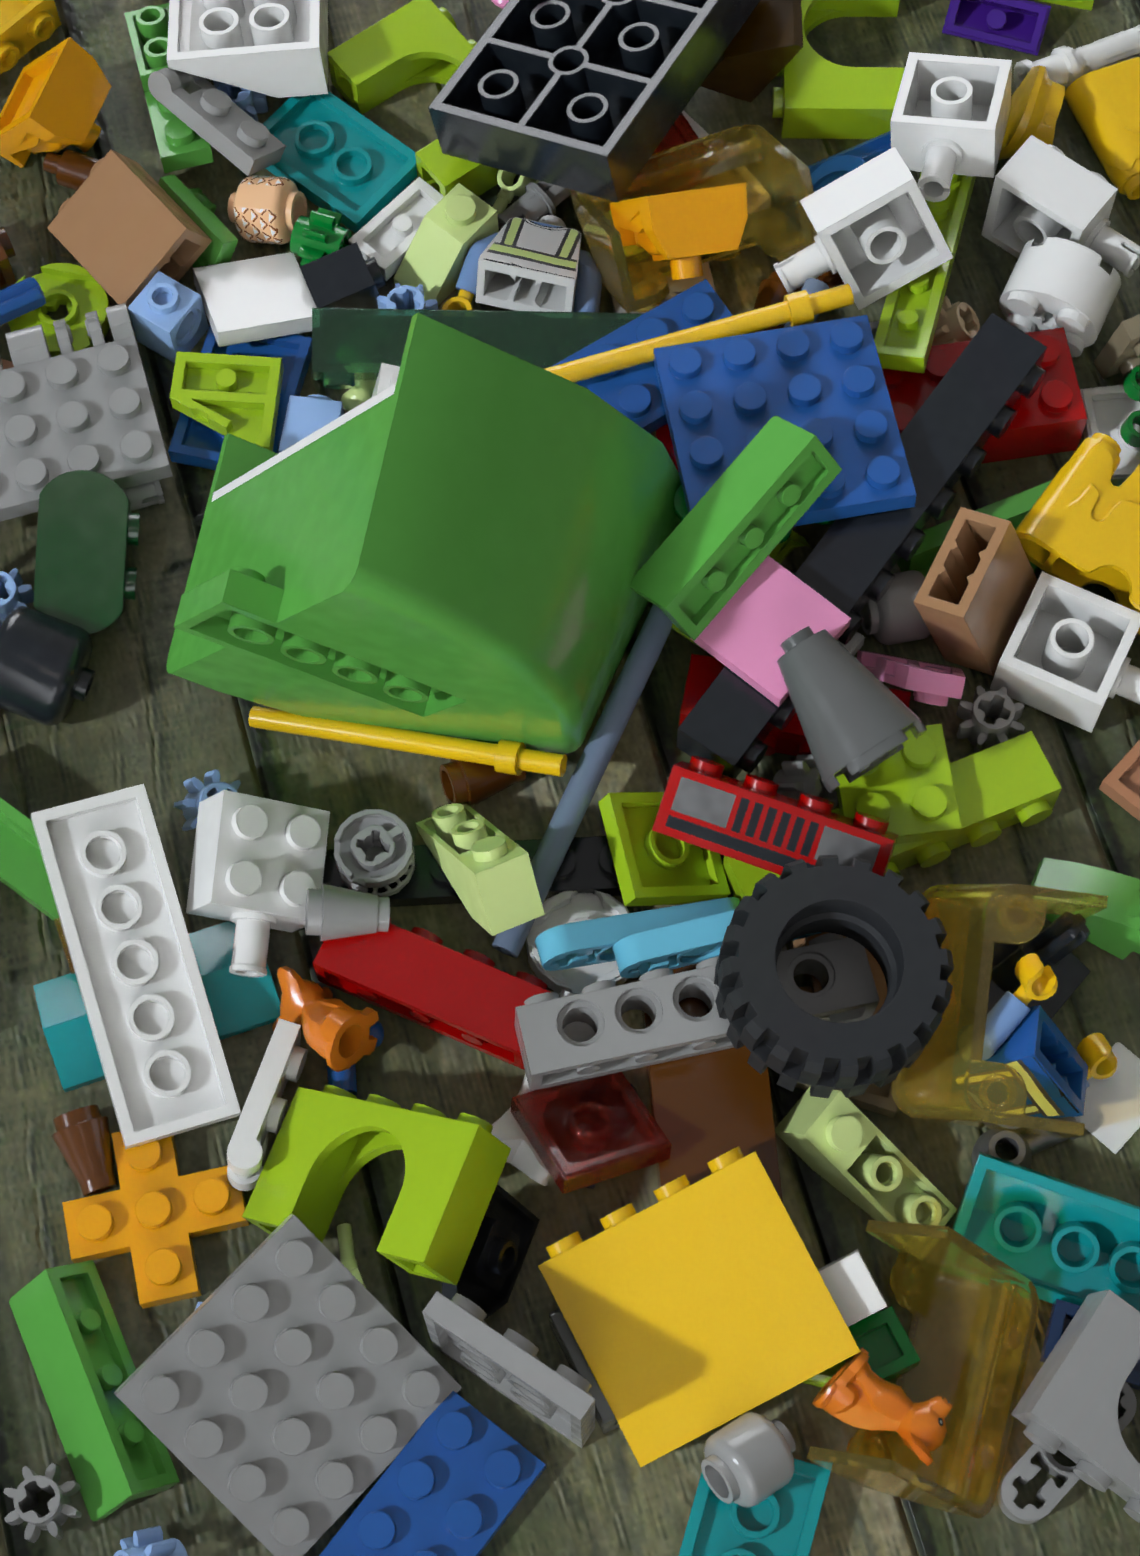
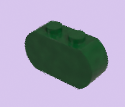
(85, 550)

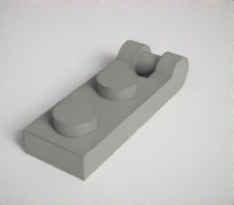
(216, 119)

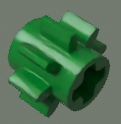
(318, 235)

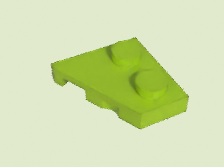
(230, 393)

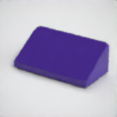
(999, 23)

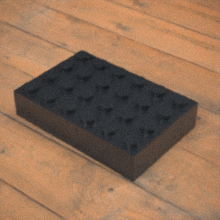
(582, 86)

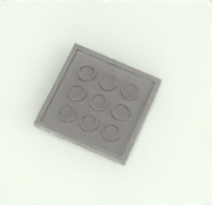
(287, 1390)

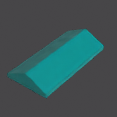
(234, 1000)
(1052, 1231)

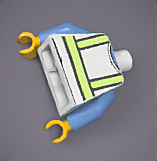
(529, 270)

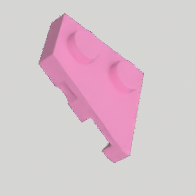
(929, 681)

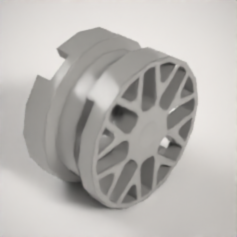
(374, 852)

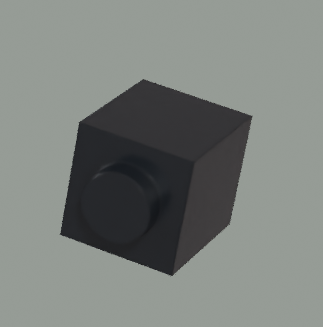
(344, 279)

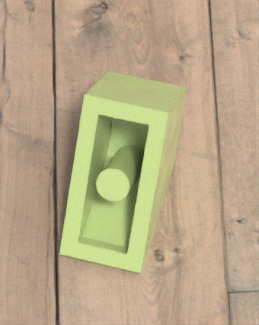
(443, 242)

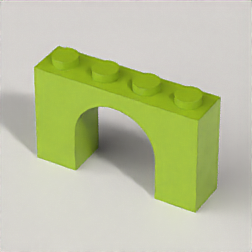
(406, 50)
(833, 99)
(445, 1185)

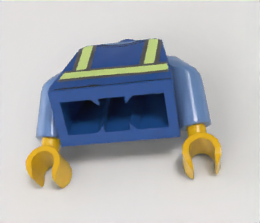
(1038, 1049)

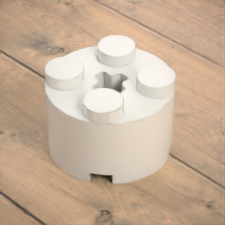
(1060, 288)

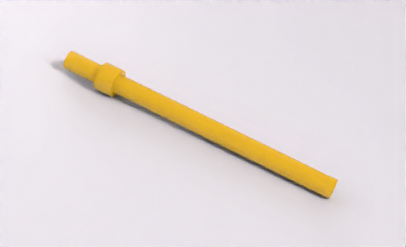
(796, 309)
(506, 756)

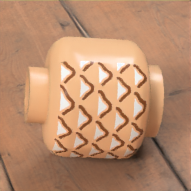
(266, 209)

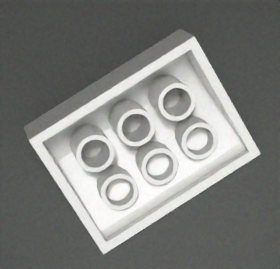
(252, 44)

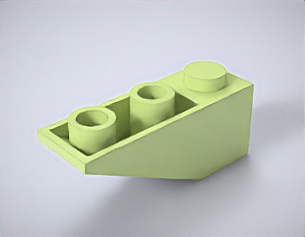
(483, 867)
(861, 1161)

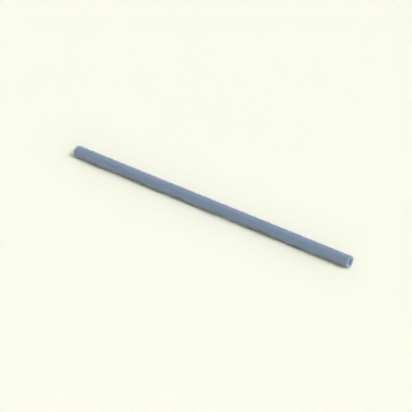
(599, 749)

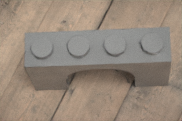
(1078, 1394)

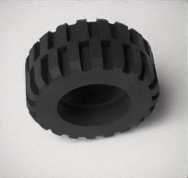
(849, 904)

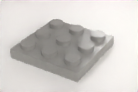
(511, 1366)

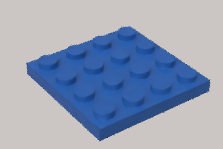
(807, 374)

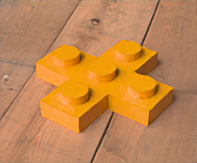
(154, 1219)

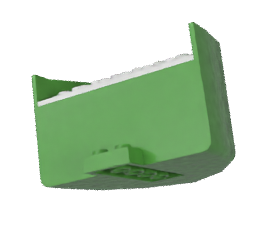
(433, 554)

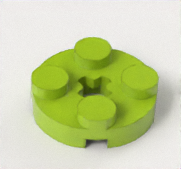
(76, 289)

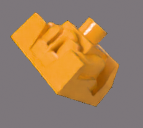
(53, 104)
(684, 225)

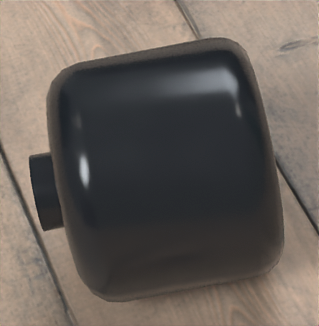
(43, 665)

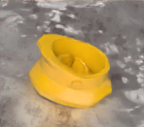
(1032, 111)

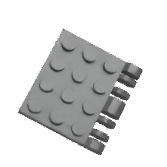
(76, 412)

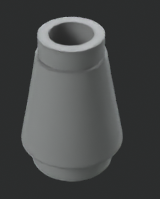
(344, 913)

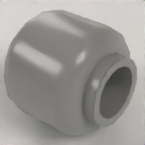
(895, 615)
(748, 1459)

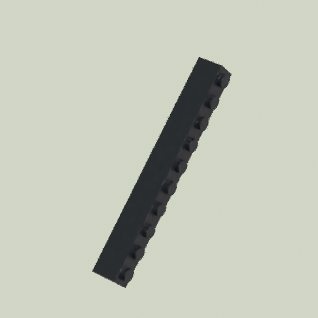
(860, 551)

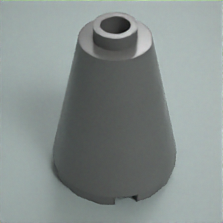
(842, 707)

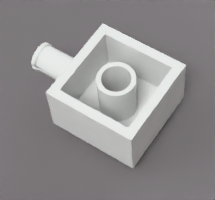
(951, 118)
(1052, 196)
(869, 231)
(1070, 653)
(255, 869)

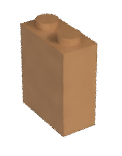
(127, 228)
(976, 590)

